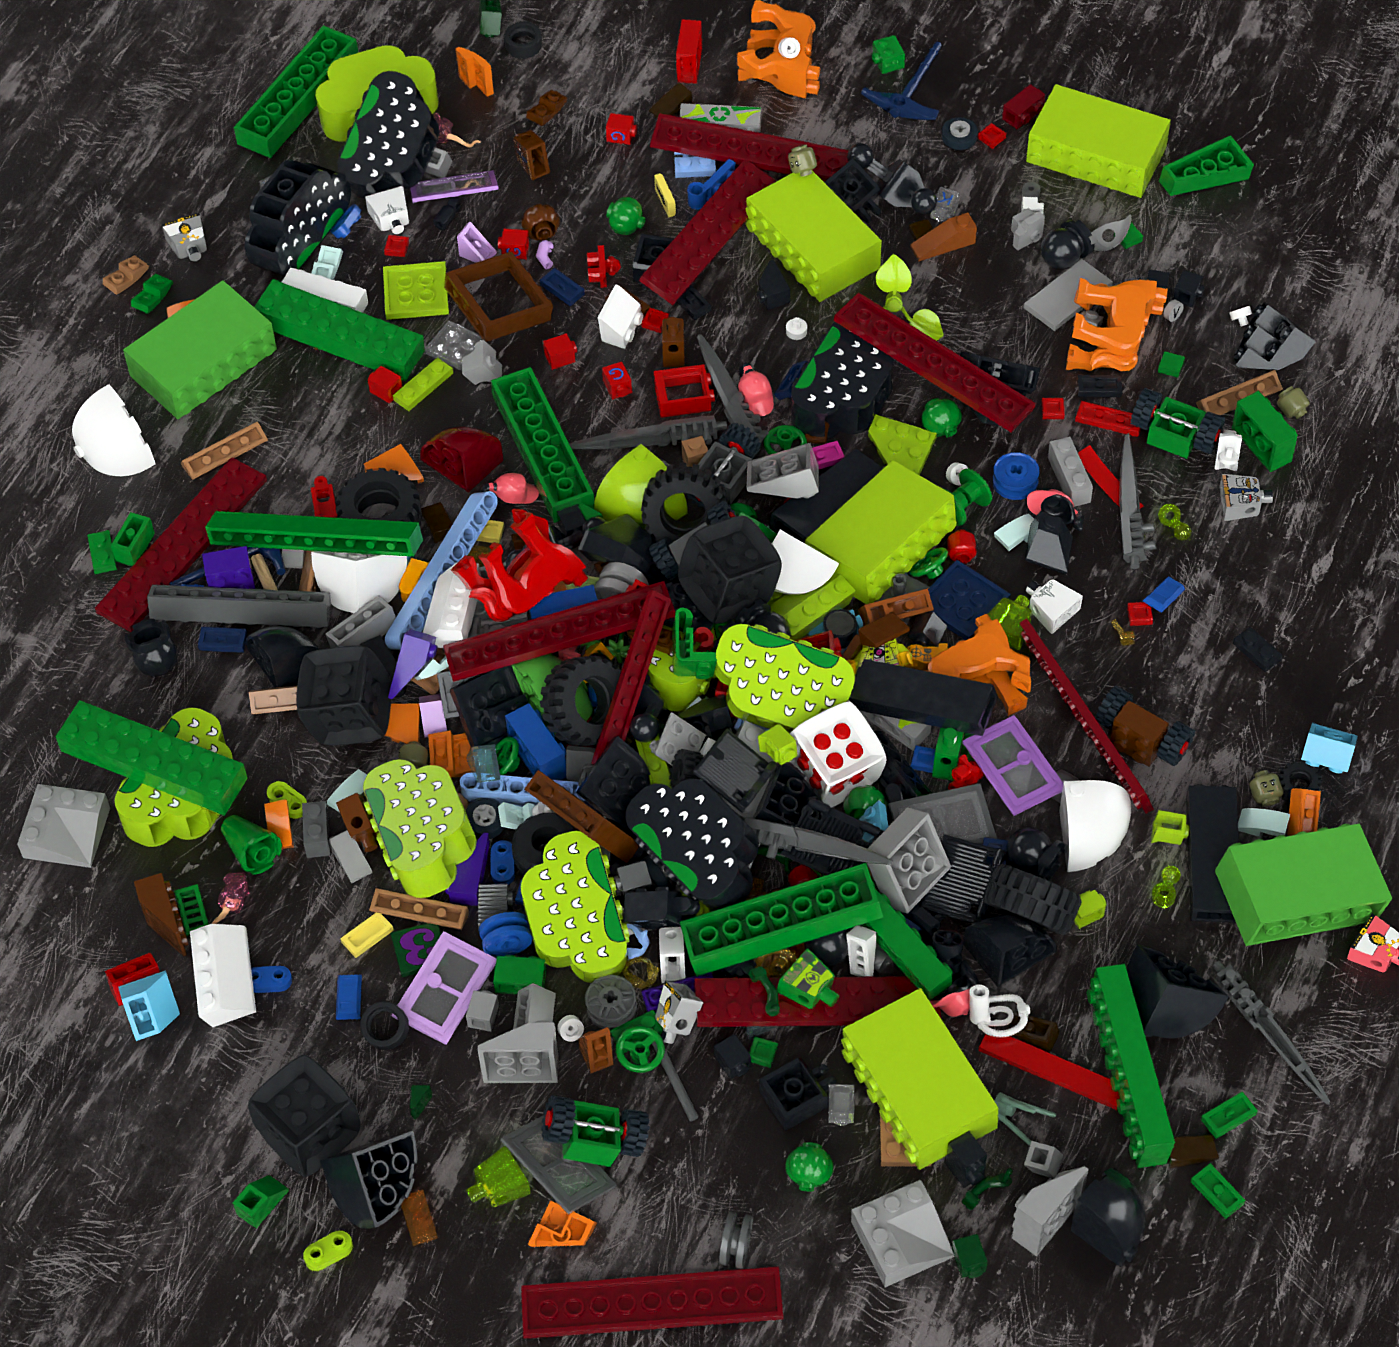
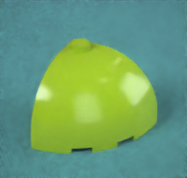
(625, 486)

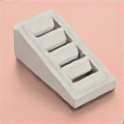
(866, 939)

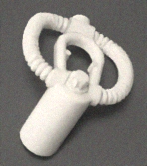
(981, 1012)

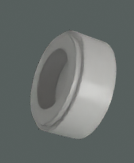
(1173, 310)

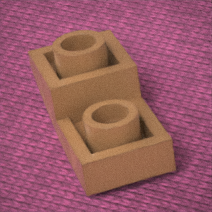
(128, 273)

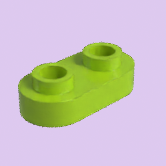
(293, 797)
(329, 1251)

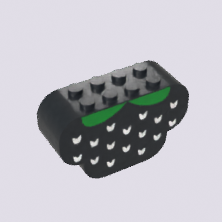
(389, 137)
(294, 215)
(841, 385)
(695, 841)

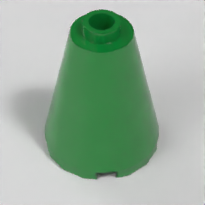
(251, 844)

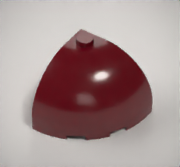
(463, 455)

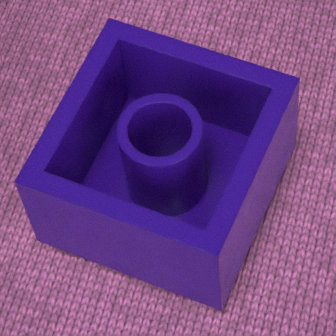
(229, 569)

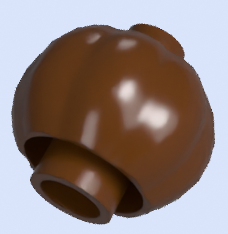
(544, 221)

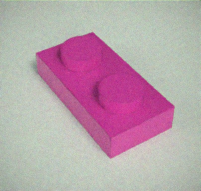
(828, 454)

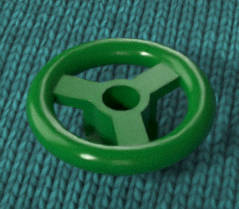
(785, 436)
(930, 565)
(508, 760)
(639, 1058)

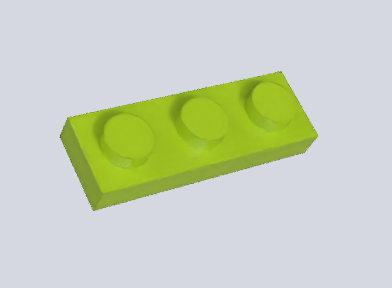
(423, 384)

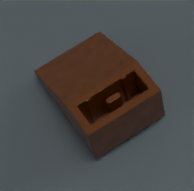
(161, 910)

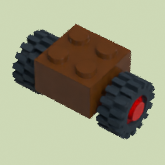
(1141, 732)

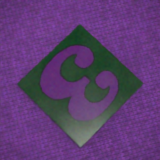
(414, 946)

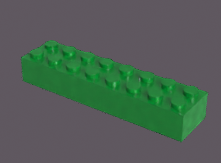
(292, 93)
(340, 329)
(541, 441)
(152, 757)
(781, 919)
(1130, 1066)

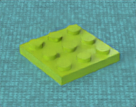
(415, 290)

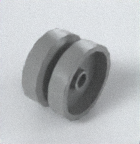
(616, 579)

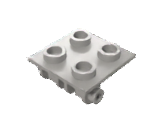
(676, 736)

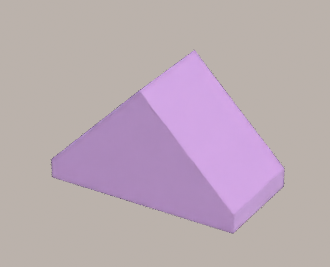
(473, 245)
(432, 714)

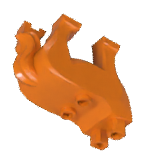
(786, 74)
(1128, 314)
(987, 660)

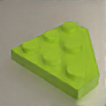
(901, 442)

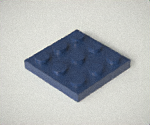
(963, 596)

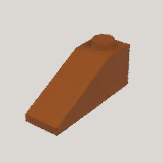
(948, 236)
(902, 606)
(596, 1049)

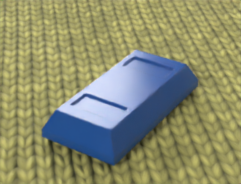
(1164, 594)
(348, 997)

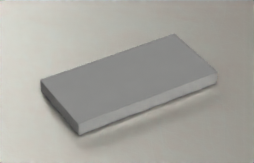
(1055, 302)

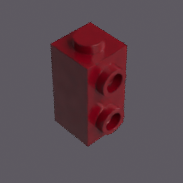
(1023, 106)

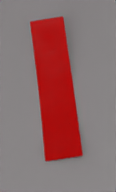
(1100, 473)

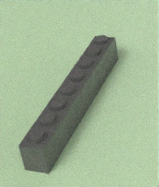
(239, 606)

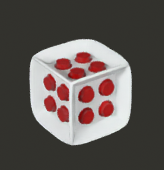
(838, 752)

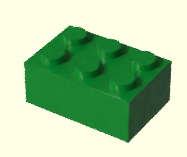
(1264, 431)

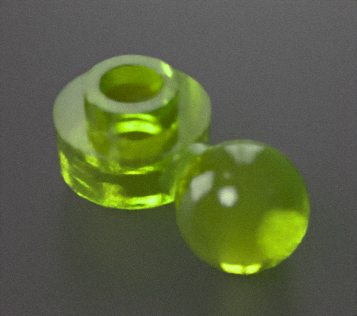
(1181, 530)
(1170, 876)

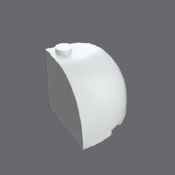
(109, 436)
(802, 566)
(357, 577)
(1092, 821)

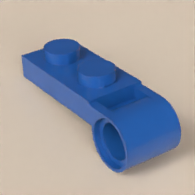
(700, 193)

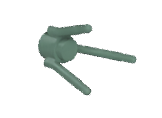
(1008, 1106)

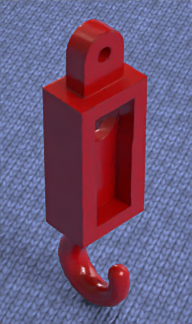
(323, 490)

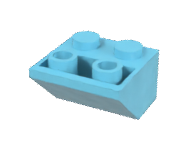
(149, 1004)

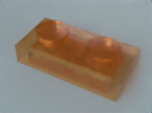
(418, 1218)

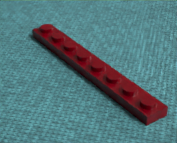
(634, 671)

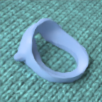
(642, 939)

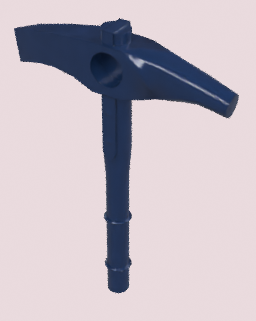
(902, 104)
(271, 554)

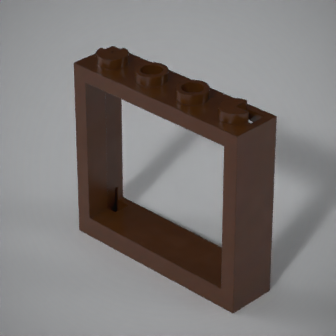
(508, 324)
(582, 816)

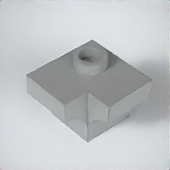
(1027, 228)
(481, 364)

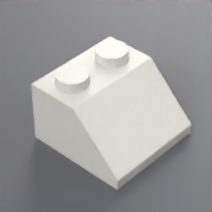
(619, 318)

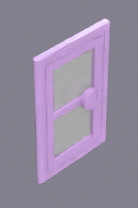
(445, 987)

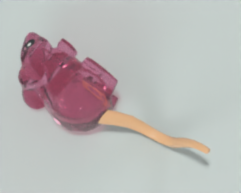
(446, 134)
(232, 895)

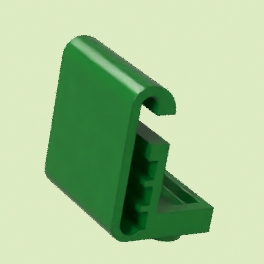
(684, 659)

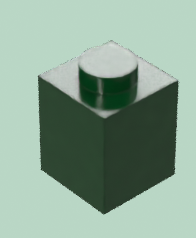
(969, 1256)

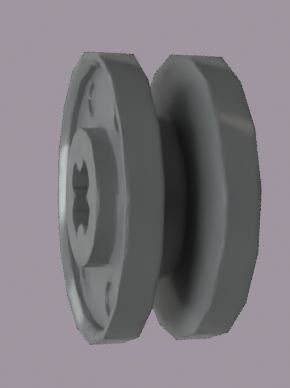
(606, 990)
(736, 1239)

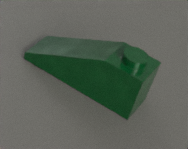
(489, 17)

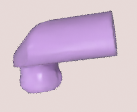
(542, 253)

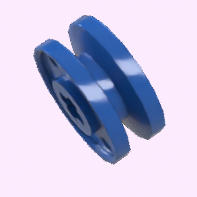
(1015, 475)
(505, 934)

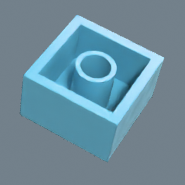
(1329, 748)

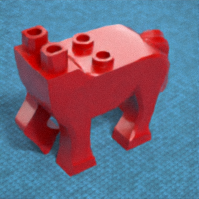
(528, 576)

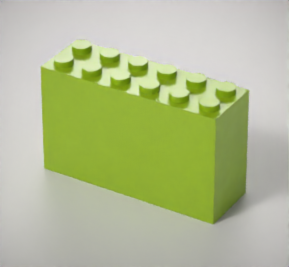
(1098, 140)
(813, 234)
(885, 529)
(918, 1078)

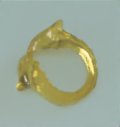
(636, 981)

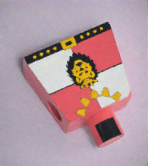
(1376, 945)

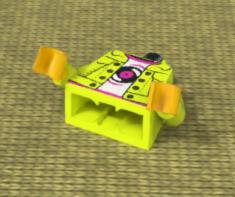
(887, 653)

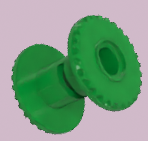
(972, 489)

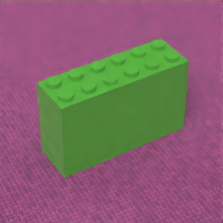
(200, 349)
(1302, 883)

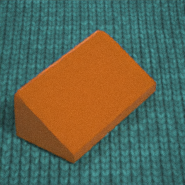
(1303, 811)
(279, 821)

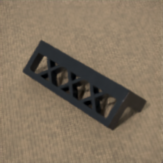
(899, 771)

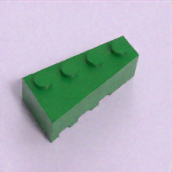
(1206, 168)

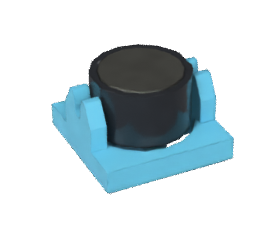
(843, 626)

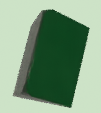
(419, 1098)

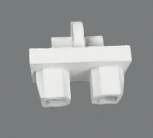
(1228, 450)

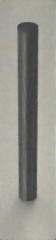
(678, 1086)

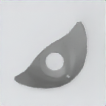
(1119, 227)

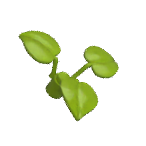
(895, 277)

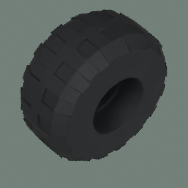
(532, 834)

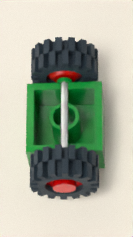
(1176, 425)
(594, 1131)

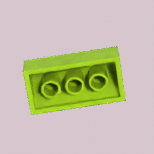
(808, 610)

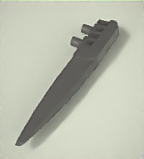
(730, 396)
(658, 435)
(1131, 521)
(785, 836)
(1262, 1018)

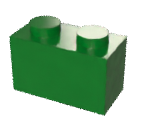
(132, 539)
(518, 972)

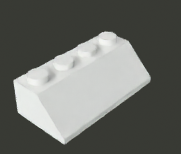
(450, 610)
(222, 973)

